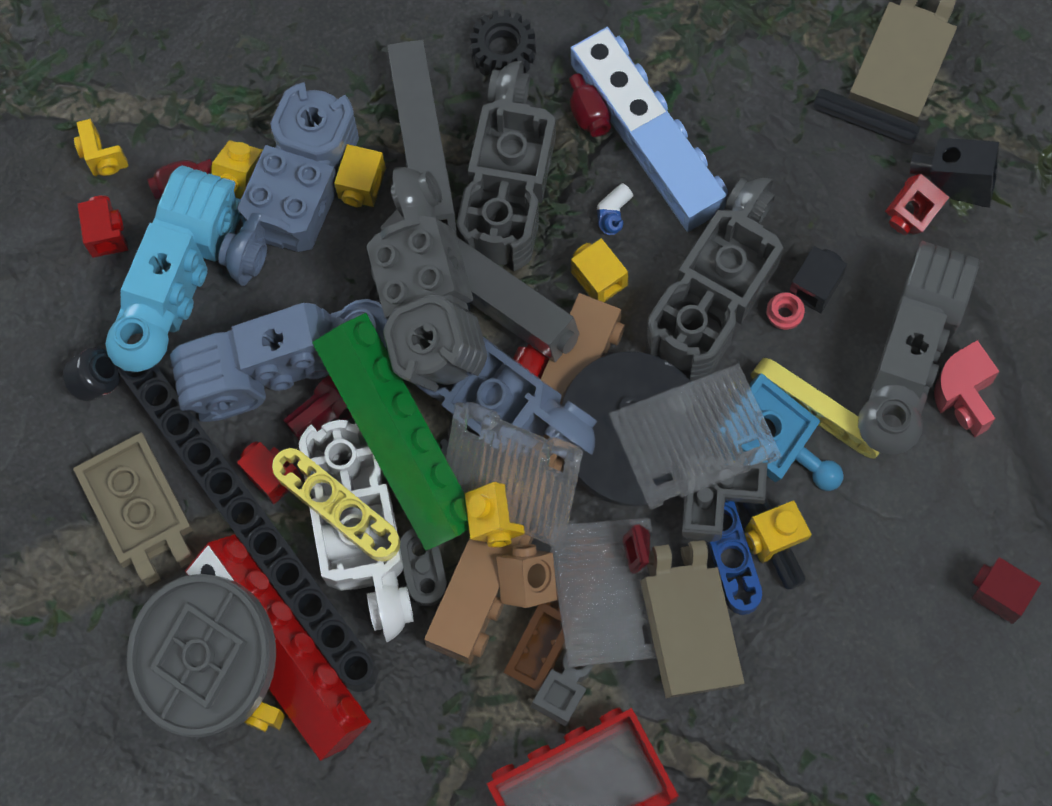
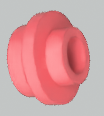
(789, 301)

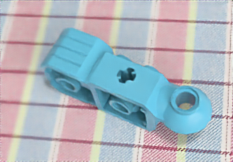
(169, 265)

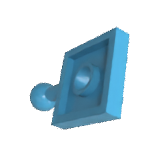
(793, 429)

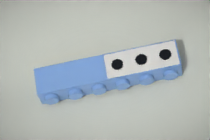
(649, 129)

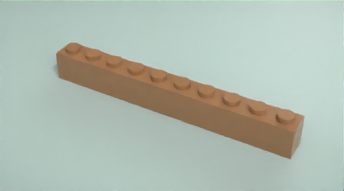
(474, 588)

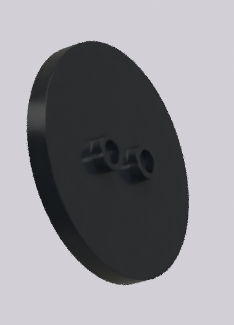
(605, 388)

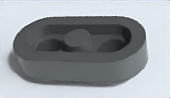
(421, 570)

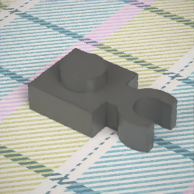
(561, 692)

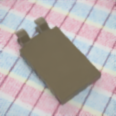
(904, 58)
(136, 506)
(690, 623)

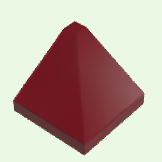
(637, 547)

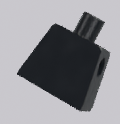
(961, 169)

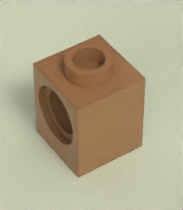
(526, 576)

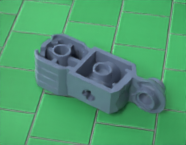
(292, 181)
(229, 369)
(519, 400)

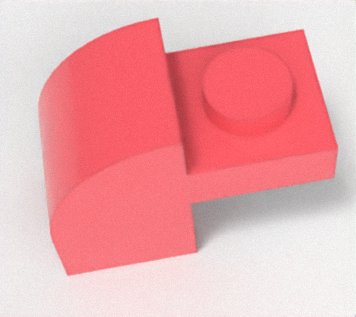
(959, 385)

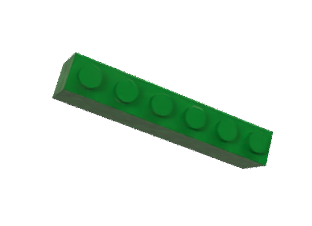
(394, 430)

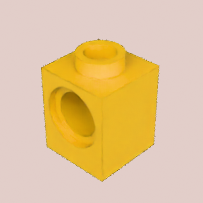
(359, 176)
(599, 270)

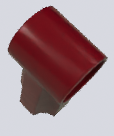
(321, 408)

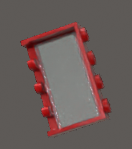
(592, 768)

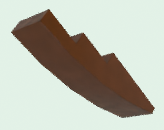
(538, 646)

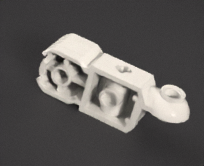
(341, 561)

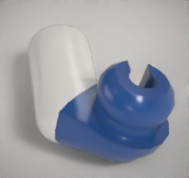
(609, 209)

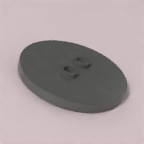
(201, 655)

